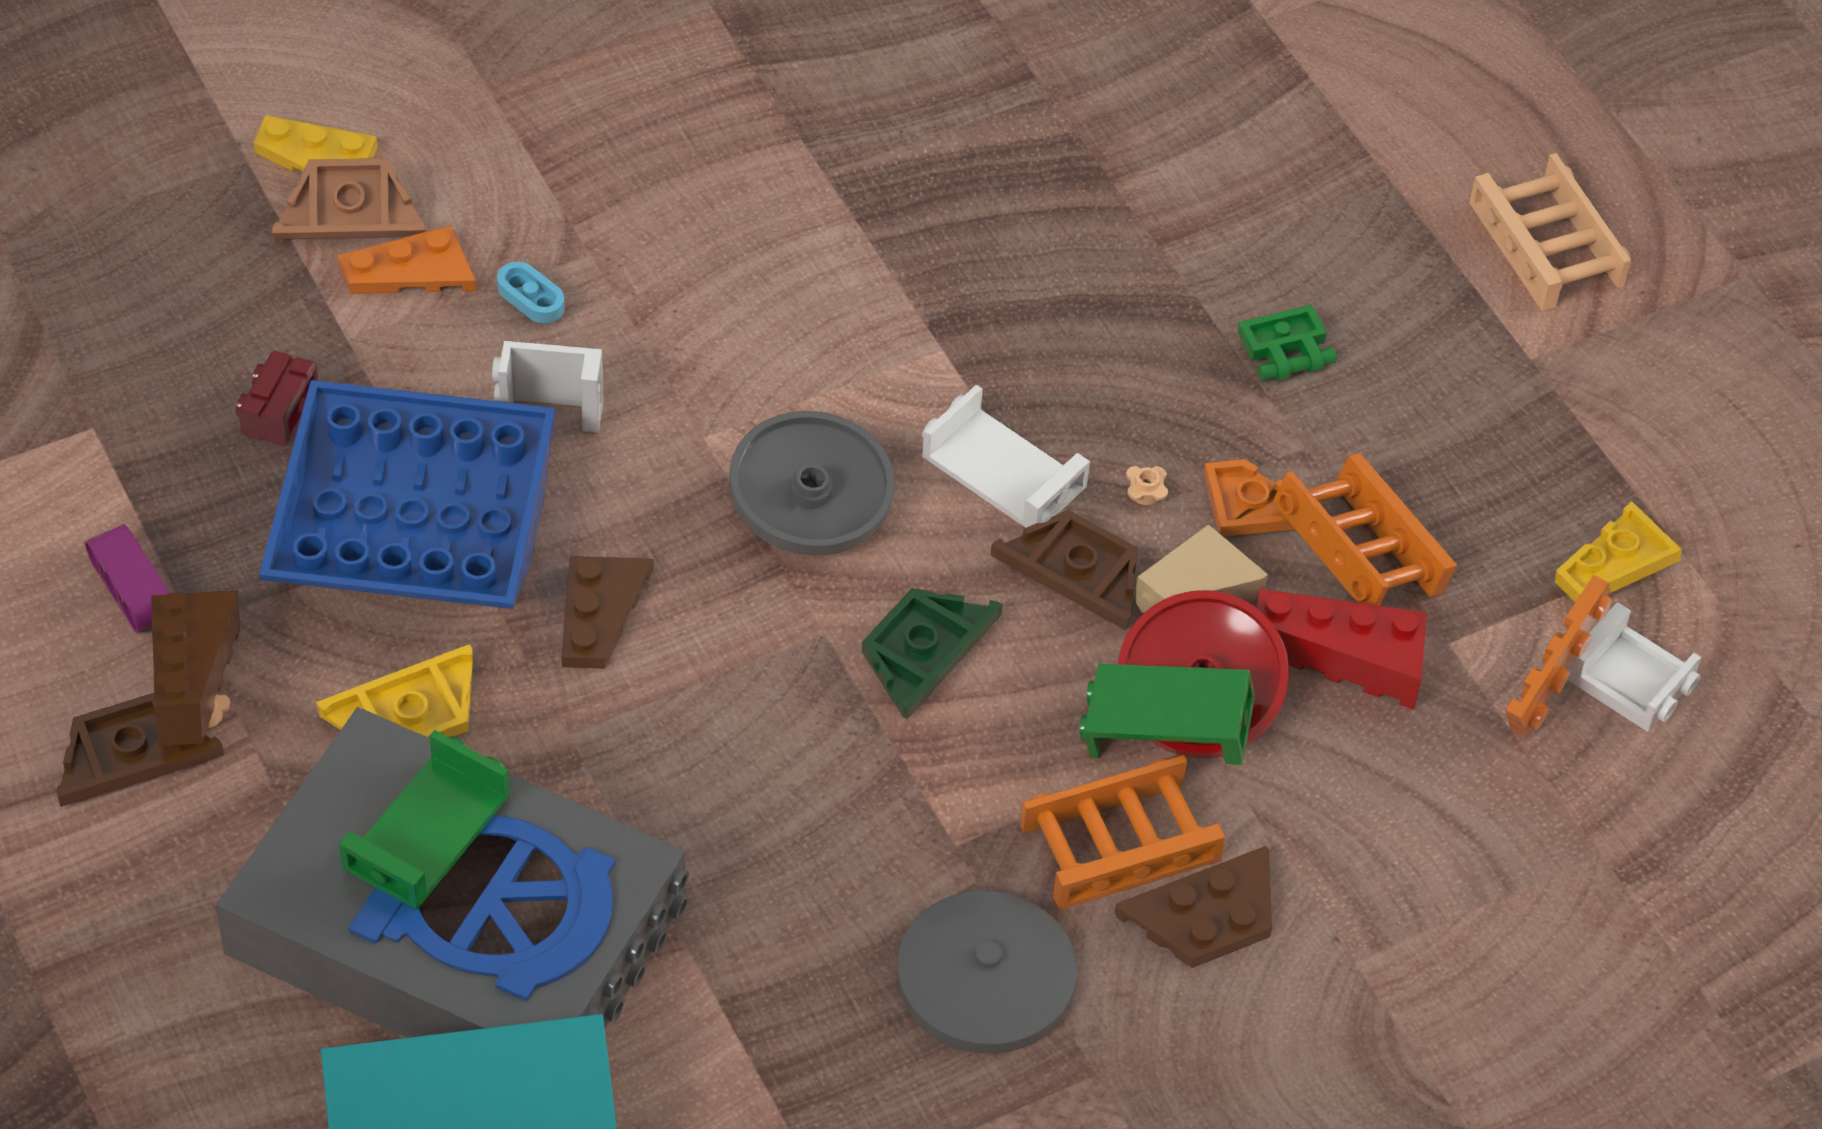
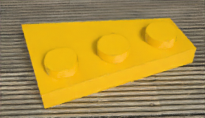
(295, 142)
(1620, 555)

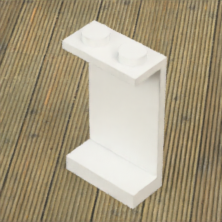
(1001, 463)

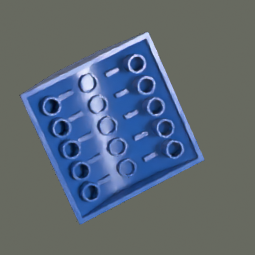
(411, 495)

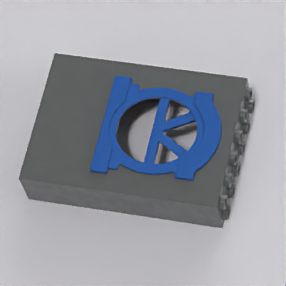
(378, 958)

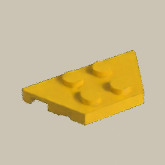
(418, 697)

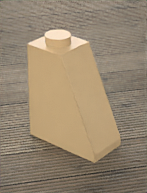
(1201, 563)

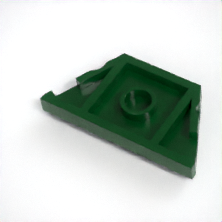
(924, 642)

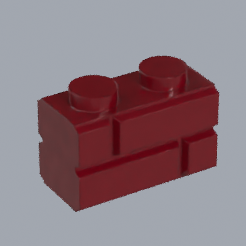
(276, 398)

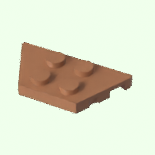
(348, 202)

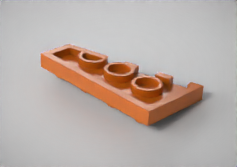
(1540, 684)

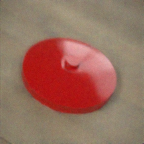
(1216, 633)

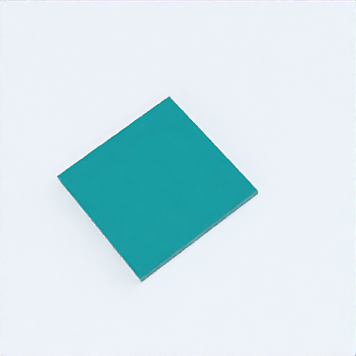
(475, 1079)

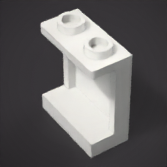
(1632, 671)

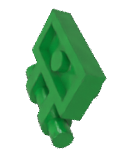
(1283, 333)

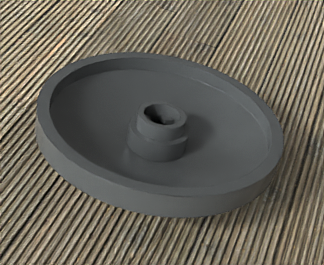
(811, 483)
(986, 971)

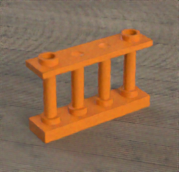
(1388, 518)
(1119, 869)

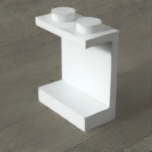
(551, 376)

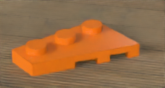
(419, 260)

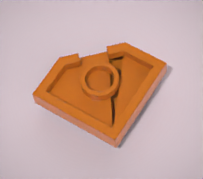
(1243, 499)

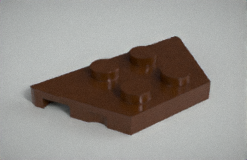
(1077, 563)
(121, 749)
(1208, 910)

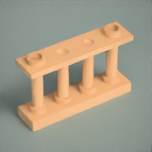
(1528, 255)

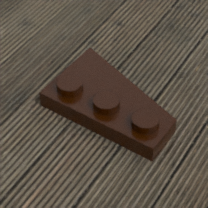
(597, 606)

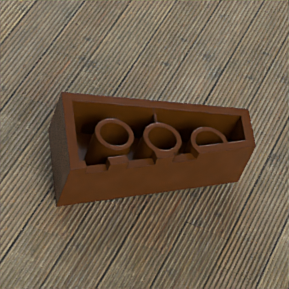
(190, 653)

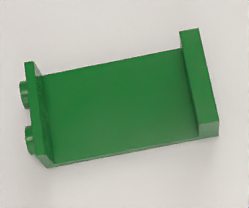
(1169, 706)
(428, 822)

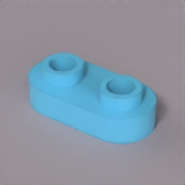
(536, 294)

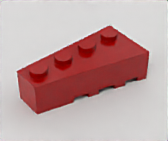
(1351, 641)

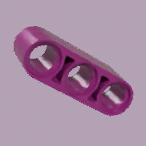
(126, 574)

